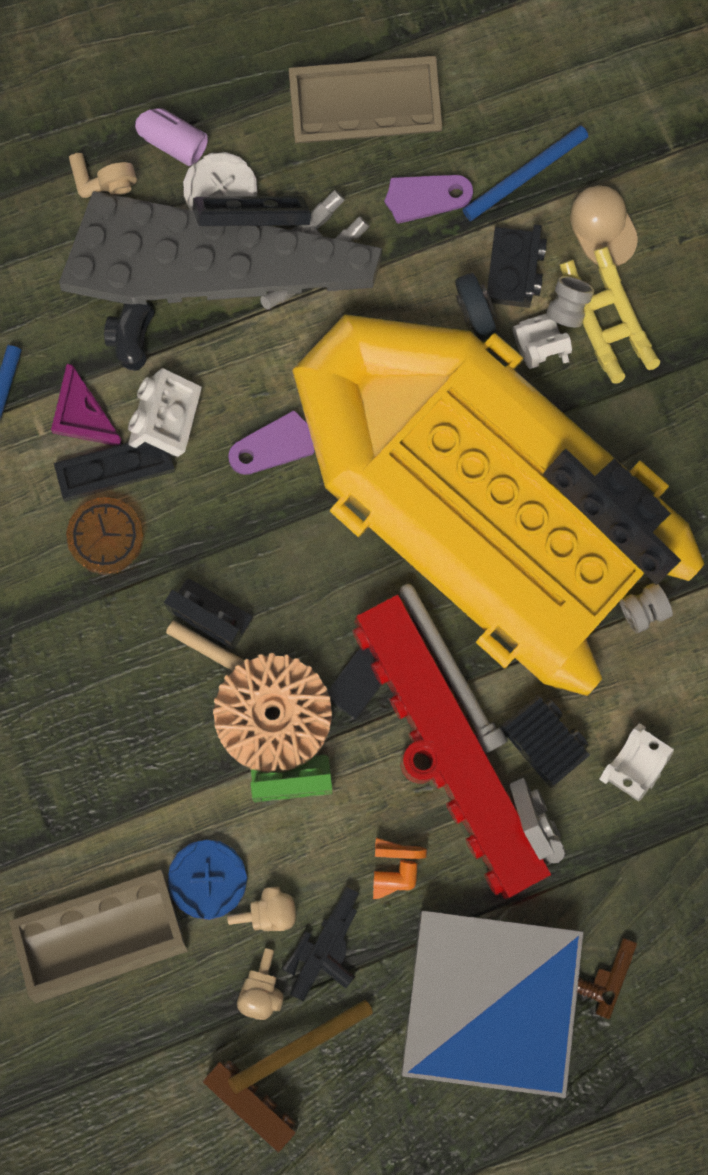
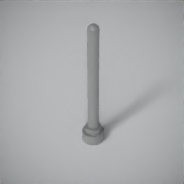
(486, 733)

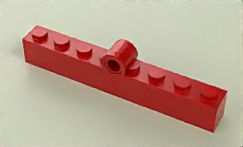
(451, 747)

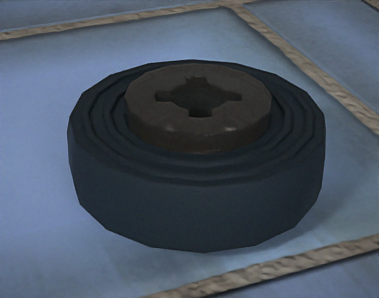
(475, 306)

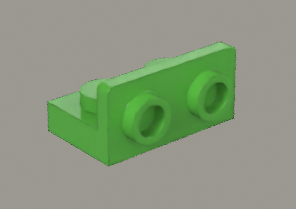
(305, 781)

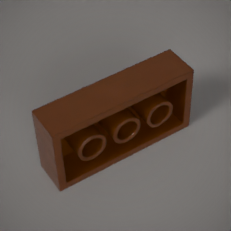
(252, 1107)

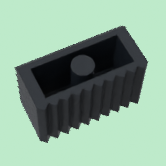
(546, 740)

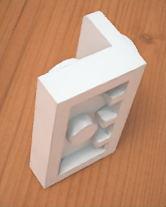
(164, 412)

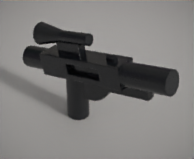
(327, 952)

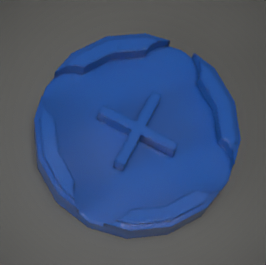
(207, 879)

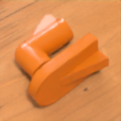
(406, 878)

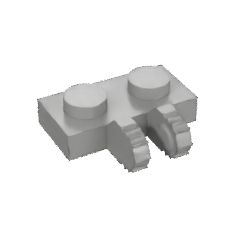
(537, 827)

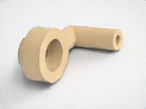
(112, 178)

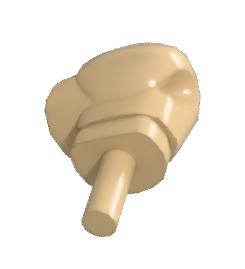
(272, 913)
(258, 994)

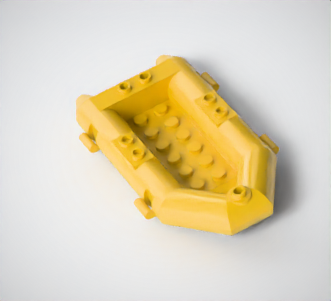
(450, 474)

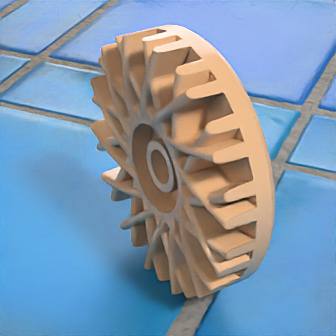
(277, 743)

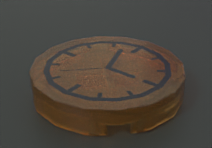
(105, 535)

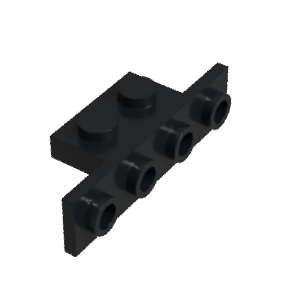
(618, 509)

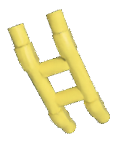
(630, 327)

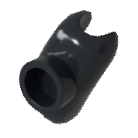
(128, 334)

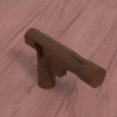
(609, 981)

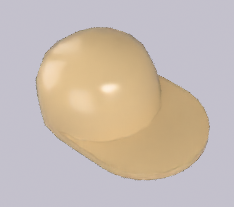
(601, 221)

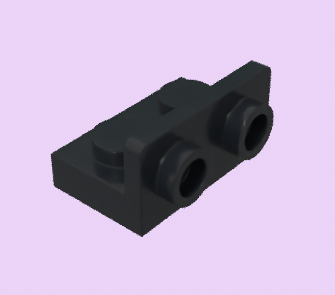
(514, 266)
(209, 613)

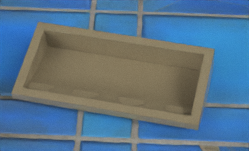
(365, 99)
(97, 936)

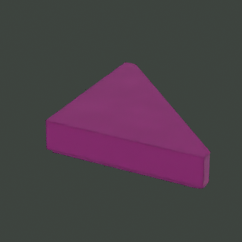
(80, 414)

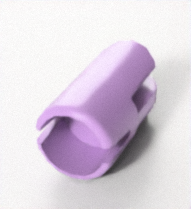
(172, 135)

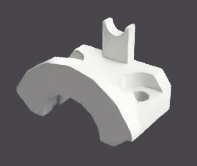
(539, 339)
(638, 763)

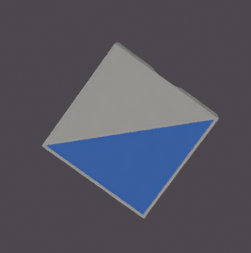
(492, 1004)

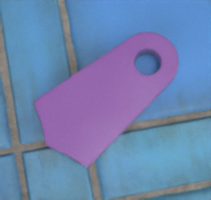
(426, 196)
(273, 445)

